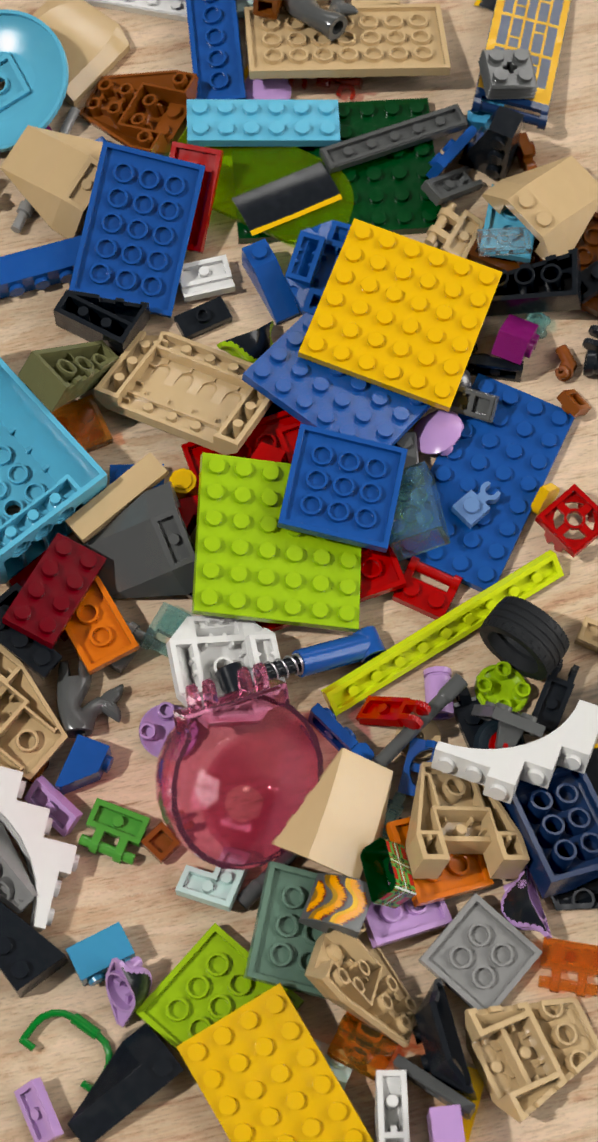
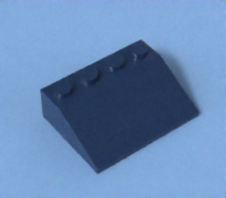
(558, 830)

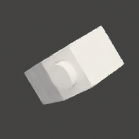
(391, 1106)

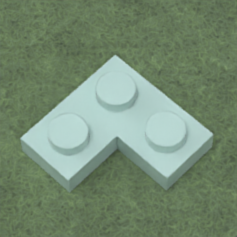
(213, 889)

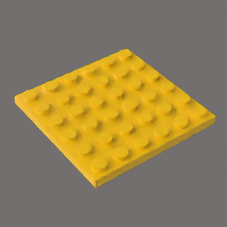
(400, 314)

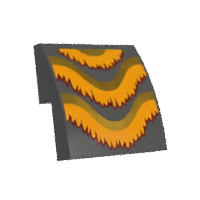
(337, 904)

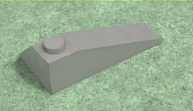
(15, 884)

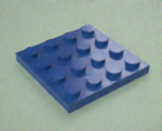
(342, 488)

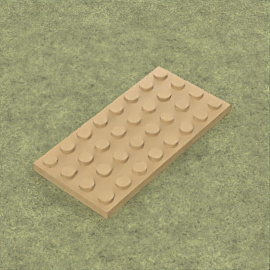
(376, 43)

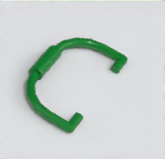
(79, 1022)

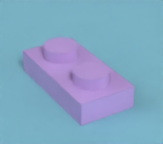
(62, 811)
(38, 1111)

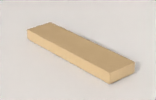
(116, 497)

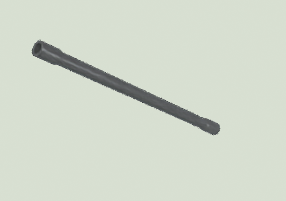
(445, 695)

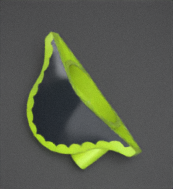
(249, 345)

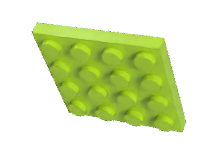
(203, 989)

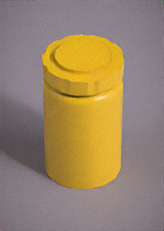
(184, 483)

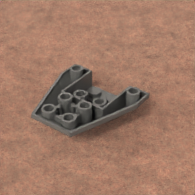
(147, 548)

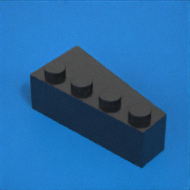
(540, 286)

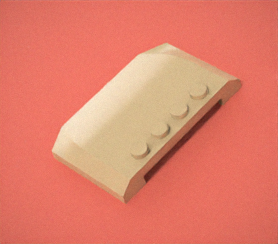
(184, 391)

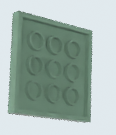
(279, 942)

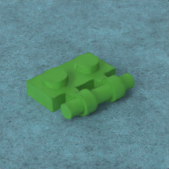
(118, 823)

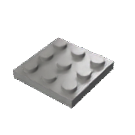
(480, 955)

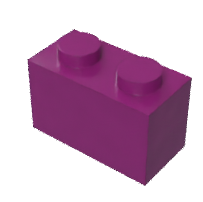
(516, 339)

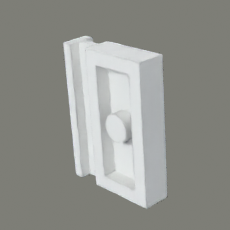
(206, 278)

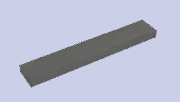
(393, 138)

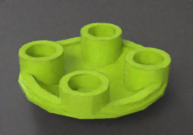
(502, 685)

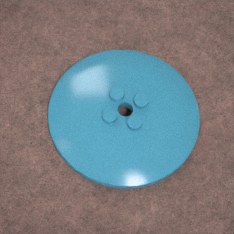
(33, 74)

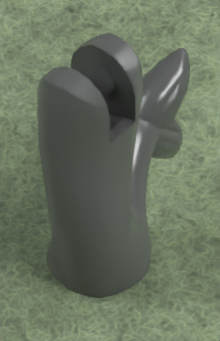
(328, 22)
(70, 695)

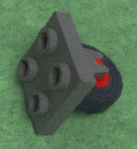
(503, 726)

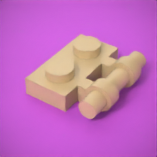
(462, 234)

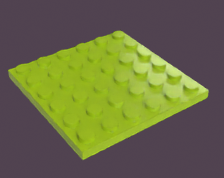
(260, 570)

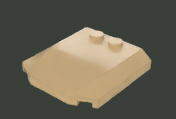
(89, 40)

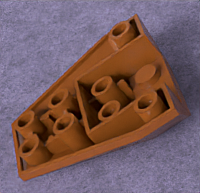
(142, 108)

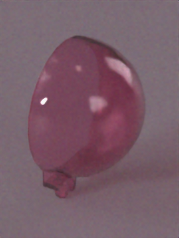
(236, 770)

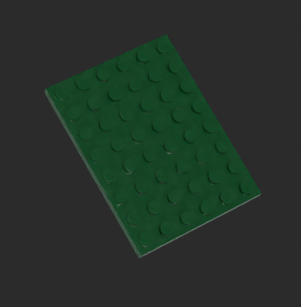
(387, 187)

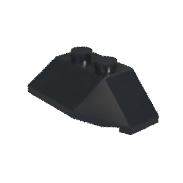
(441, 1042)

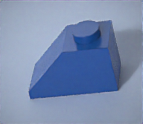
(84, 764)

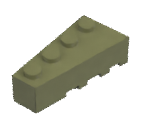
(66, 371)

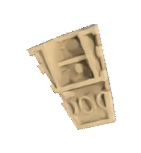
(340, 815)
(529, 1050)

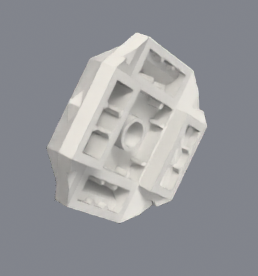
(213, 642)

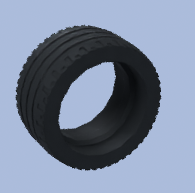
(524, 637)

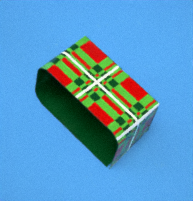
(401, 883)

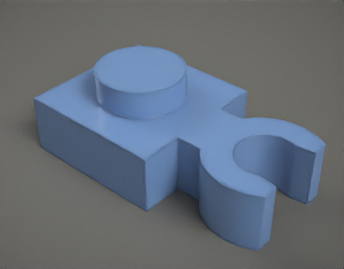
(474, 506)

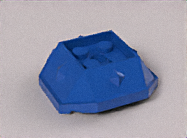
(313, 262)

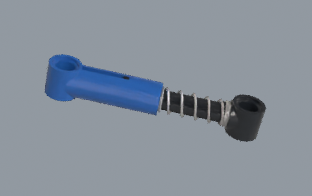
(358, 647)

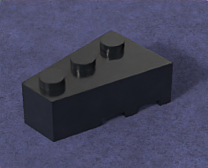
(495, 144)
(101, 318)

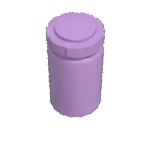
(434, 680)

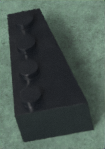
(25, 953)

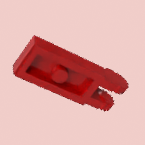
(393, 712)

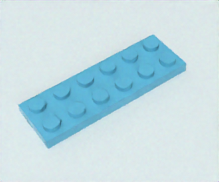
(262, 123)

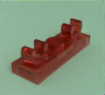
(345, 83)

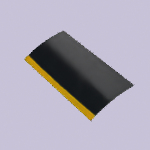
(287, 198)

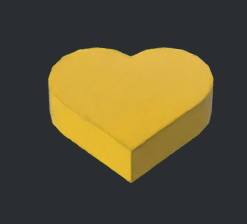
(544, 497)

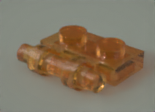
(569, 958)

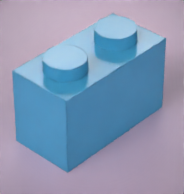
(94, 954)

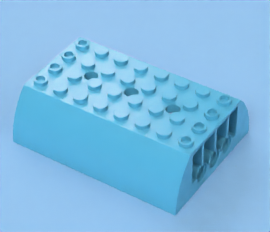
(40, 473)

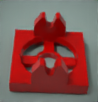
(586, 507)

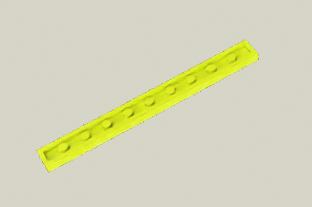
(439, 634)

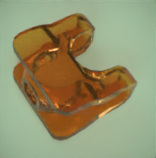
(361, 1047)

